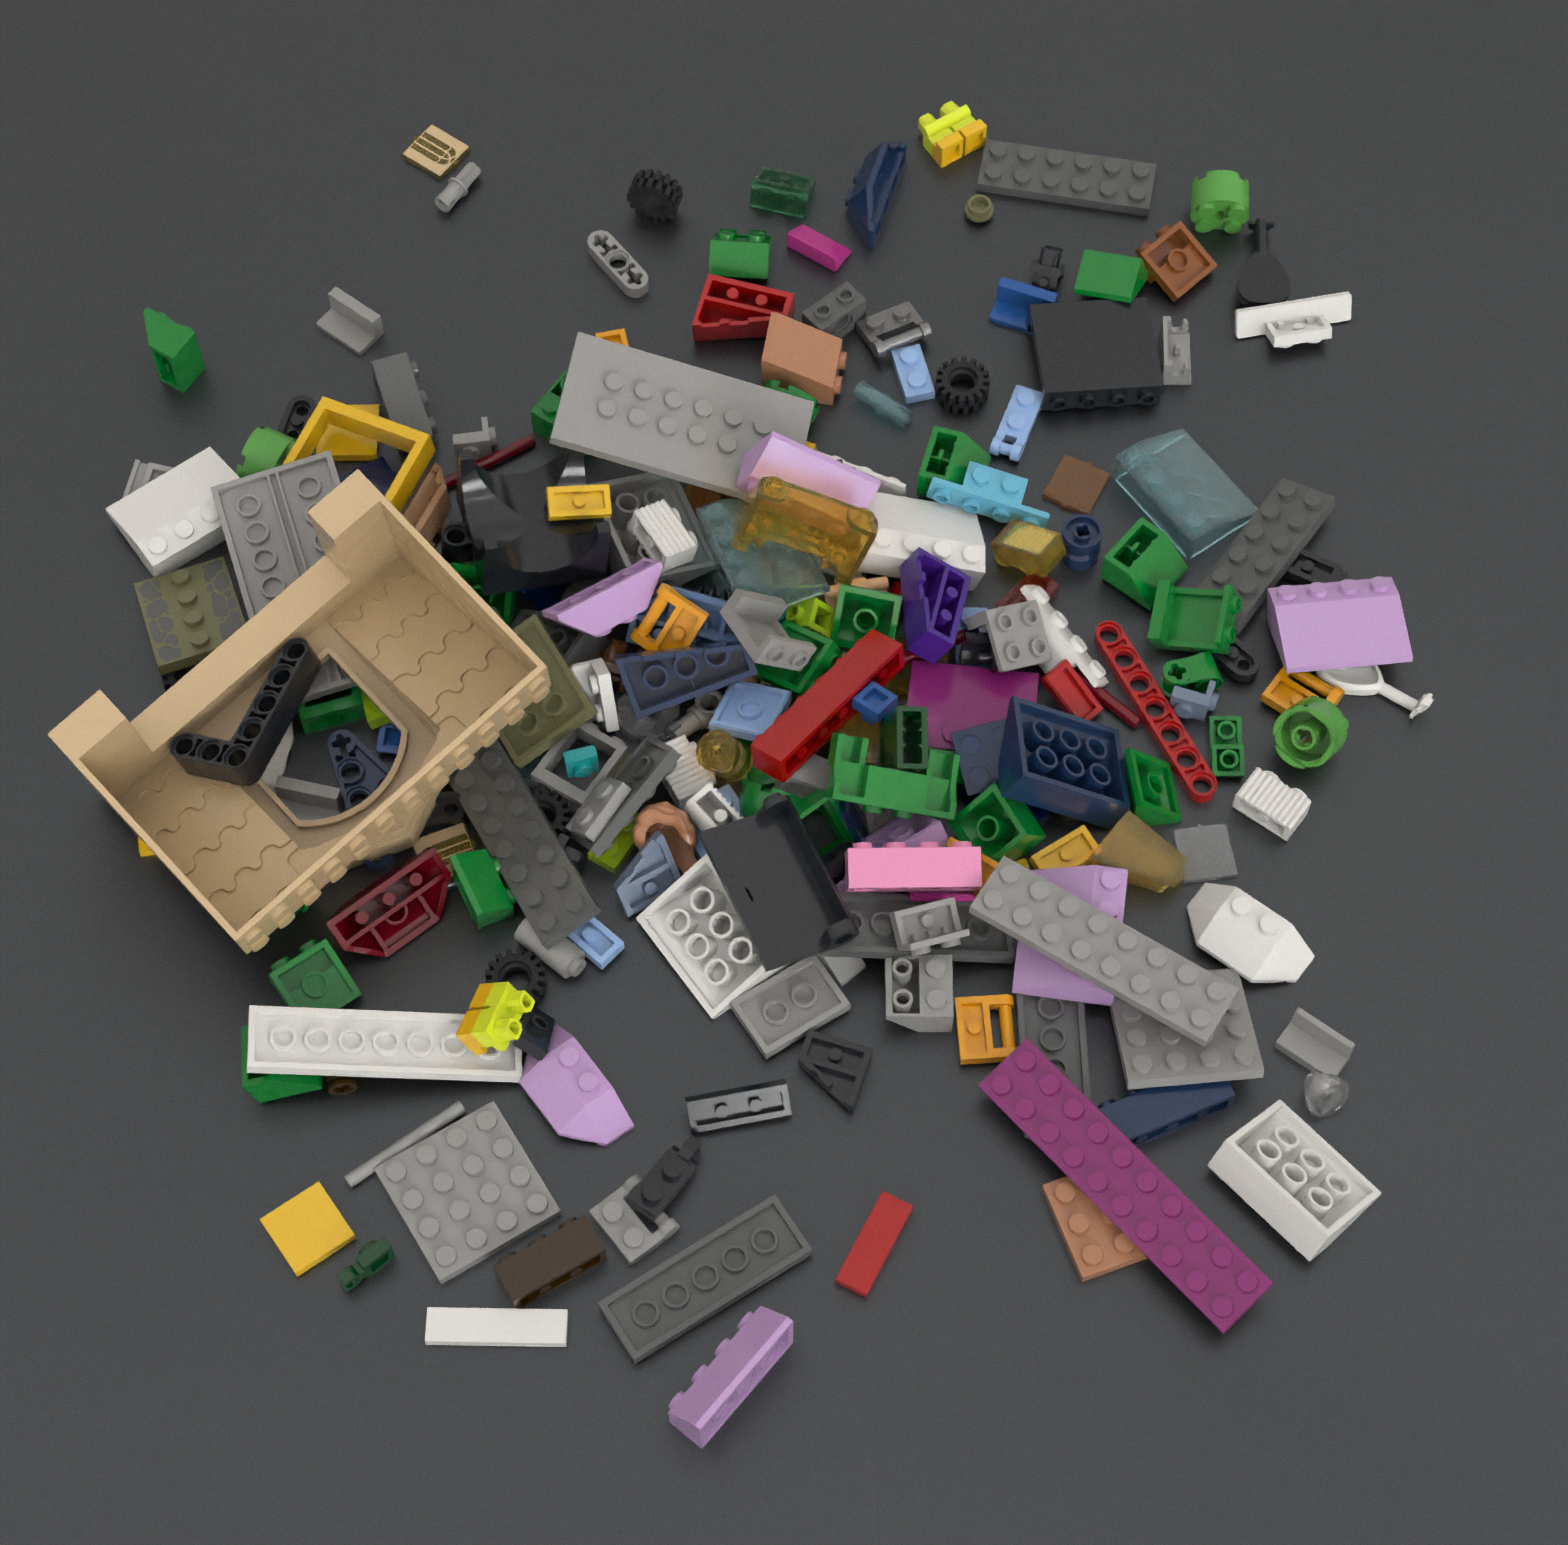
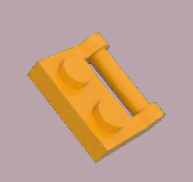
(679, 629)
(1284, 692)
(975, 1029)

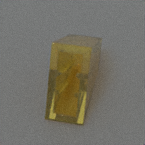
(1142, 851)

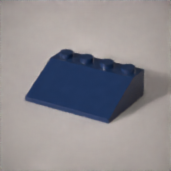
(1063, 764)

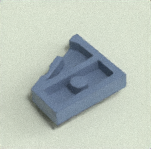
(646, 876)

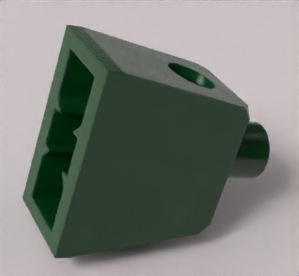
(904, 740)

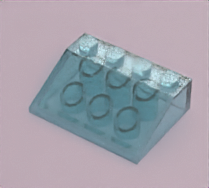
(1182, 491)
(765, 569)

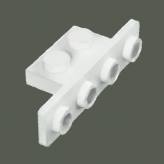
(1294, 320)
(1062, 641)

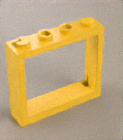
(415, 442)

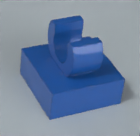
(874, 703)

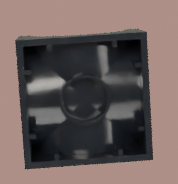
(511, 531)

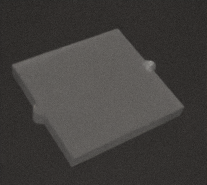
(1207, 851)

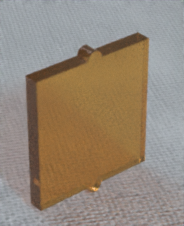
(1076, 485)

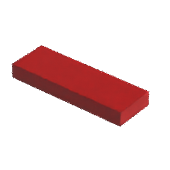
(874, 1244)

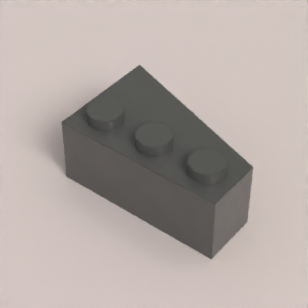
(400, 393)

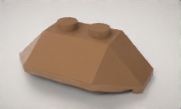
(429, 504)

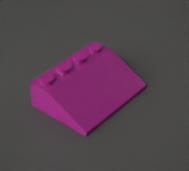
(964, 696)

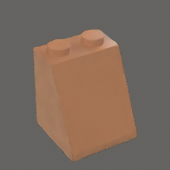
(803, 358)

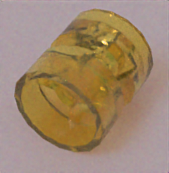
(724, 755)

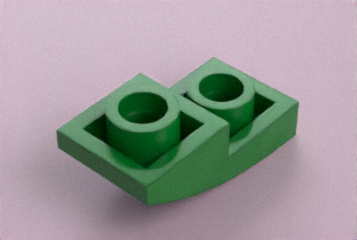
(1226, 746)

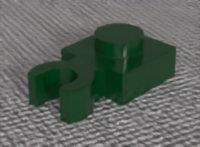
(370, 1260)

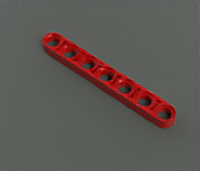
(1155, 725)

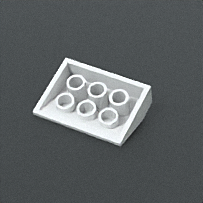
(174, 514)
(935, 527)
(704, 939)
(1293, 1179)

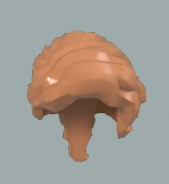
(675, 827)

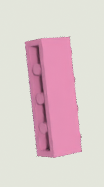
(913, 868)

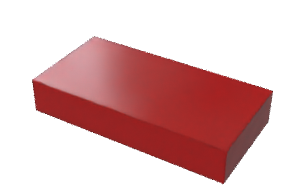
(1071, 691)

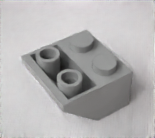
(920, 992)

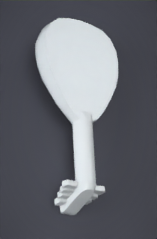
(1369, 681)

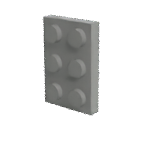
(789, 1005)

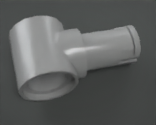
(696, 715)

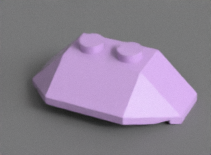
(610, 600)
(574, 1092)

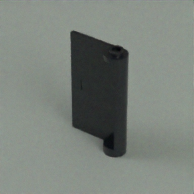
(791, 892)

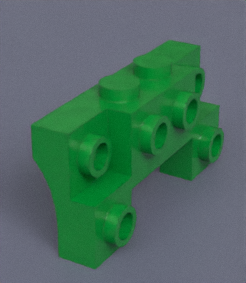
(876, 787)

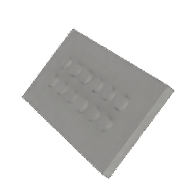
(668, 414)
(275, 539)

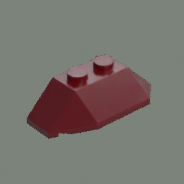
(393, 907)

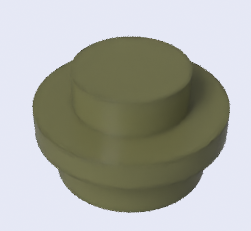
(979, 208)

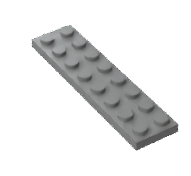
(1104, 951)

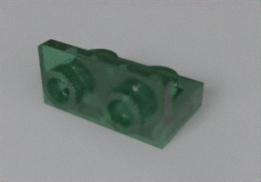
(781, 191)

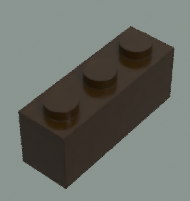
(550, 1262)

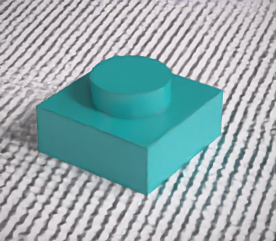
(581, 761)

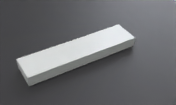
(496, 1327)

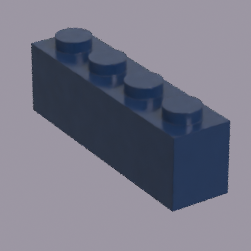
(1161, 1110)

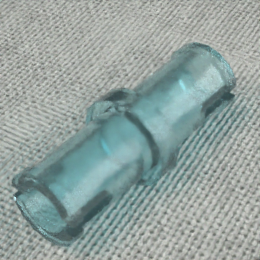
(883, 403)

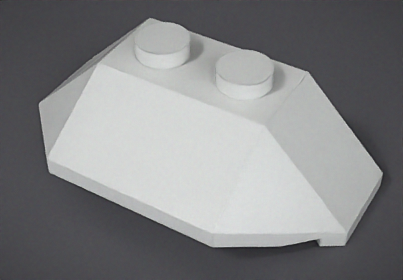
(1247, 935)

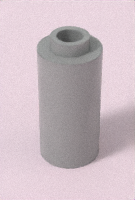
(564, 957)

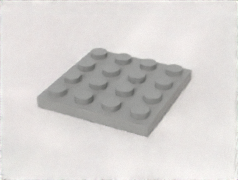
(1163, 1057)
(467, 1192)

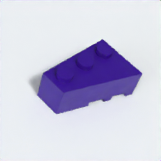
(931, 603)

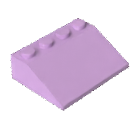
(1338, 624)
(1043, 977)

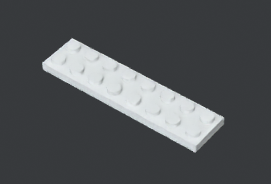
(370, 1045)

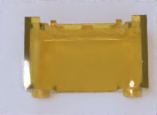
(808, 523)

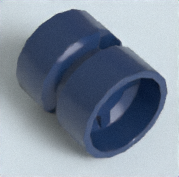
(1082, 541)

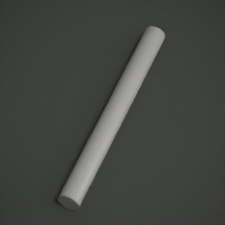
(405, 1142)

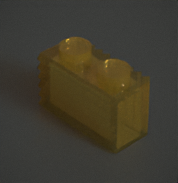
(1028, 548)

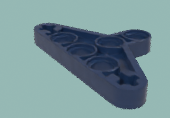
(371, 775)

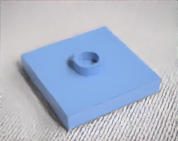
(749, 709)

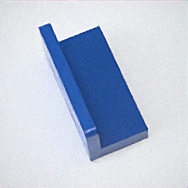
(1014, 300)

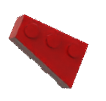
(737, 309)

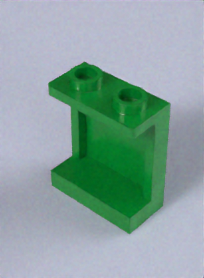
(1193, 618)

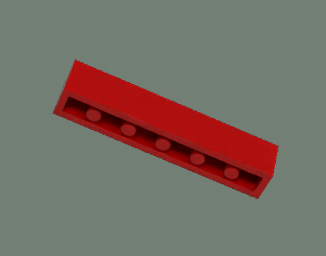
(825, 706)

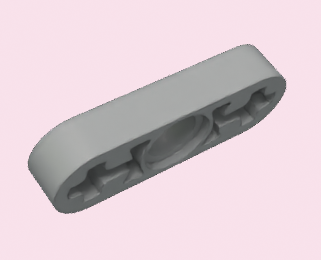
(618, 275)

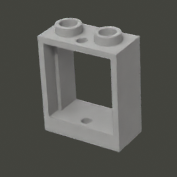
(588, 732)

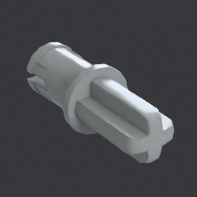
(457, 187)

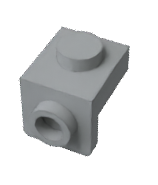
(478, 442)

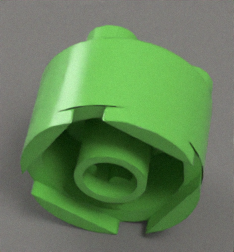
(1219, 202)
(264, 450)
(1311, 715)

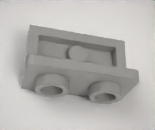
(927, 925)

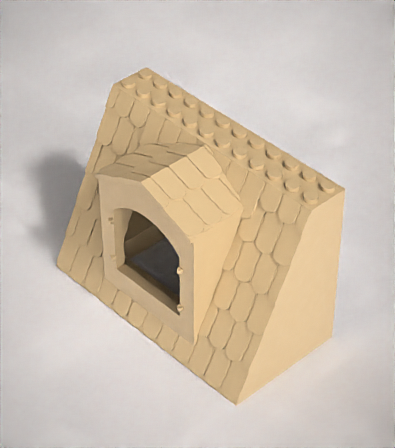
(406, 639)

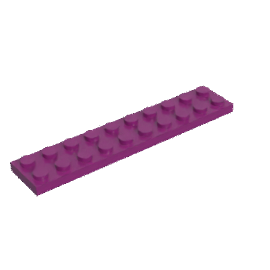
(1126, 1186)

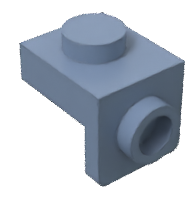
(1193, 704)

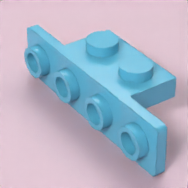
(988, 494)

